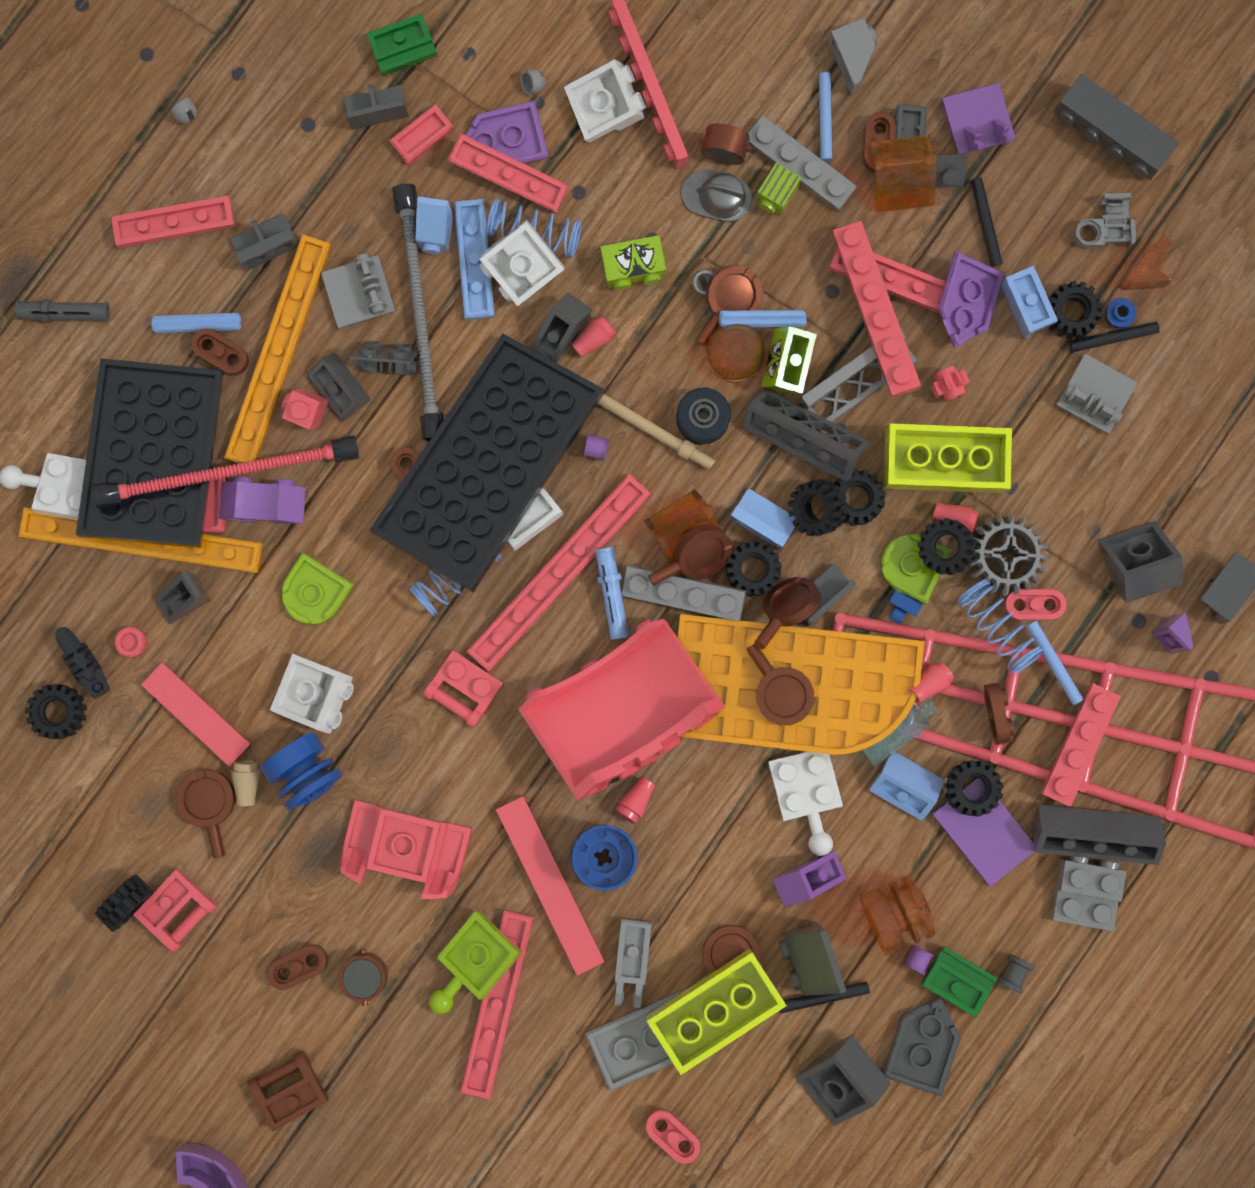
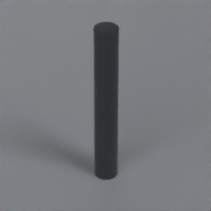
(986, 222)
(1114, 337)
(813, 1000)

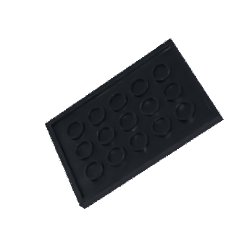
(145, 428)

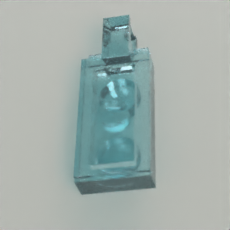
(908, 730)

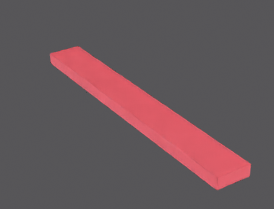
(558, 573)

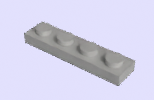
(815, 173)
(685, 594)

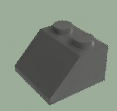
(1142, 561)
(844, 1081)

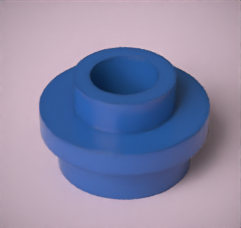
(1116, 320)

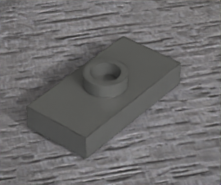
(910, 121)

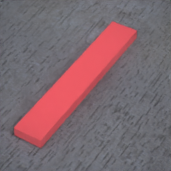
(550, 885)
(495, 1014)

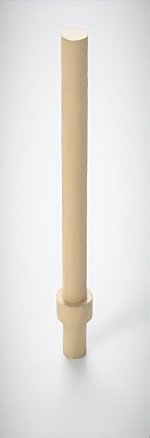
(685, 449)

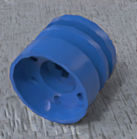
(301, 771)
(620, 851)

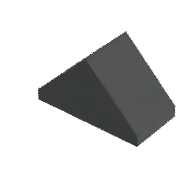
(182, 597)

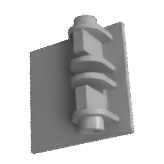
(358, 291)
(1097, 393)

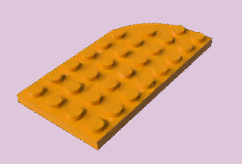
(855, 681)

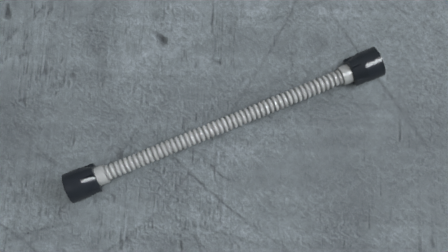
(406, 203)

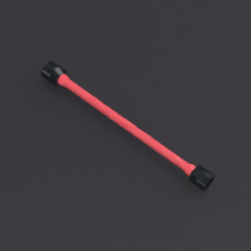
(112, 493)

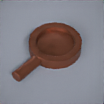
(730, 290)
(698, 554)
(788, 605)
(783, 693)
(205, 801)
(726, 944)

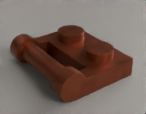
(292, 1100)

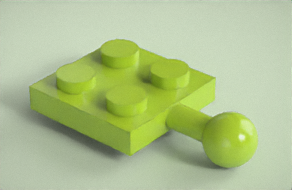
(477, 958)

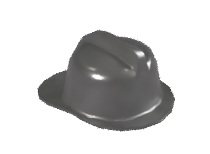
(716, 195)

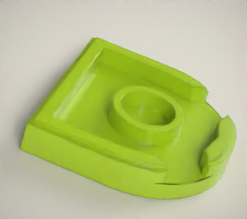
(905, 569)
(313, 591)

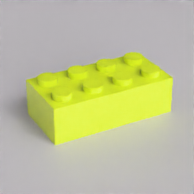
(947, 458)
(715, 1011)

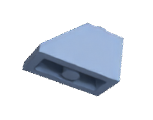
(433, 225)

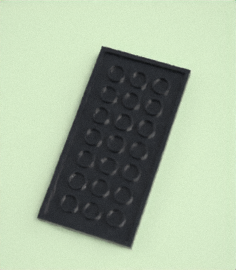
(487, 462)

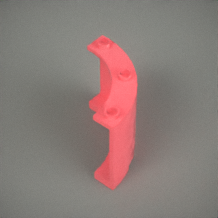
(621, 709)

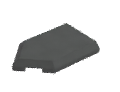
(924, 1048)

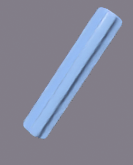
(764, 318)
(196, 322)

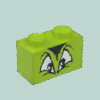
(633, 262)
(788, 360)

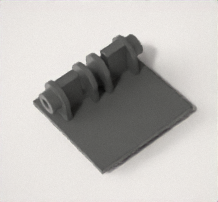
(372, 352)

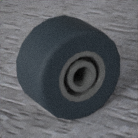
(701, 426)

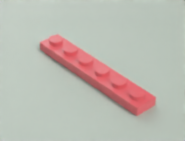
(652, 93)
(876, 309)

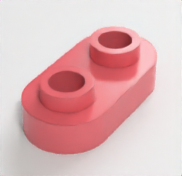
(1033, 604)
(672, 1135)

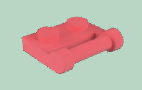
(470, 681)
(168, 902)

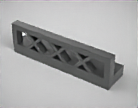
(801, 437)

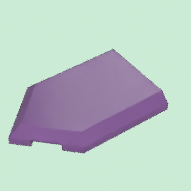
(511, 131)
(968, 298)

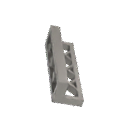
(843, 377)

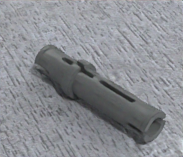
(52, 311)

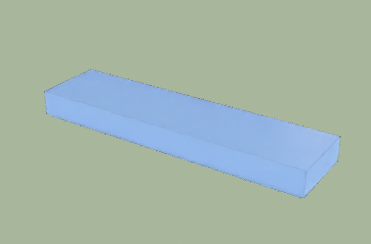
(472, 242)

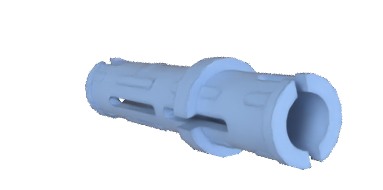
(611, 590)

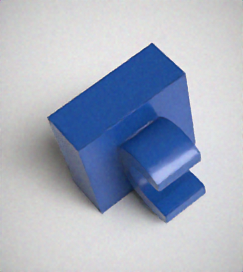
(903, 604)

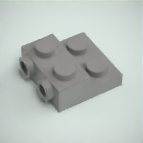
(1088, 893)

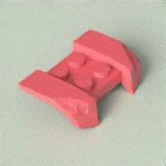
(404, 848)

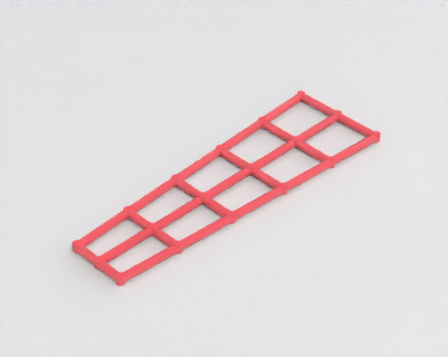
(1182, 749)

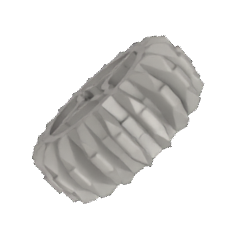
(1009, 542)

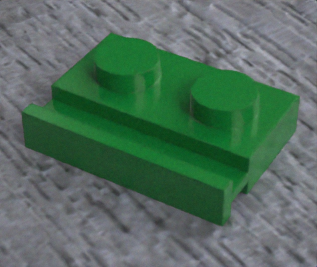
(402, 44)
(959, 981)

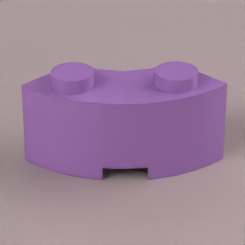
(262, 502)
(206, 1168)

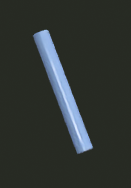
(825, 116)
(1055, 663)

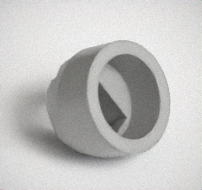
(532, 81)
(184, 110)
(706, 275)

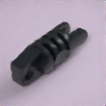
(82, 663)

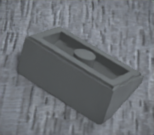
(339, 386)

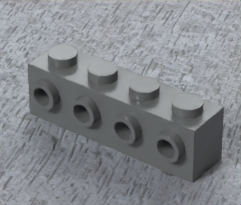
(1115, 127)
(1098, 834)

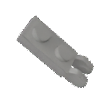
(632, 958)

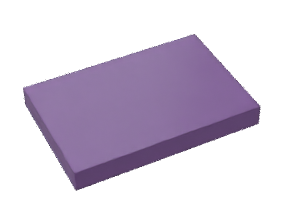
(989, 841)

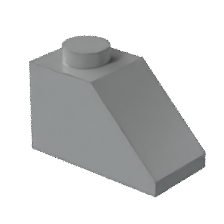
(853, 49)

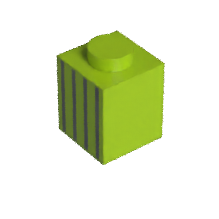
(777, 189)

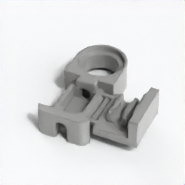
(1115, 227)

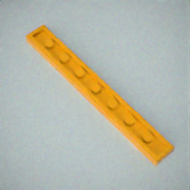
(278, 350)
(215, 550)

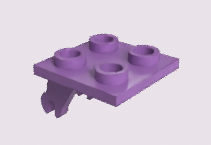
(978, 119)

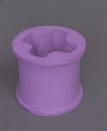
(596, 447)
(918, 959)

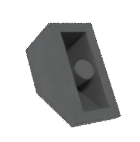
(561, 327)

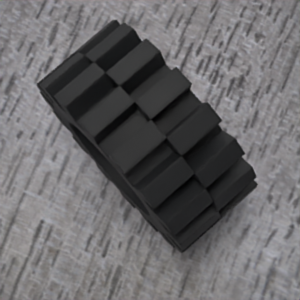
(1086, 298)
(875, 494)
(832, 507)
(934, 533)
(766, 555)
(38, 707)
(992, 788)
(123, 903)

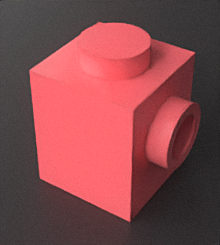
(304, 408)

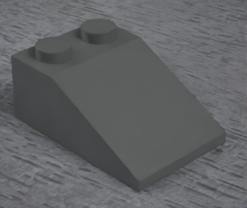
(812, 960)

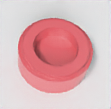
(130, 642)

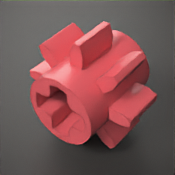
(950, 383)

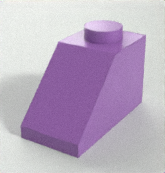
(809, 879)

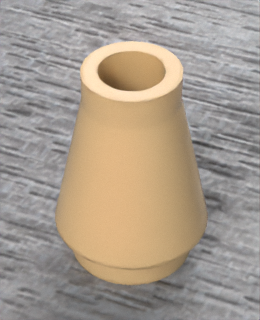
(245, 781)

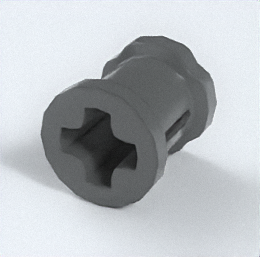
(1015, 973)

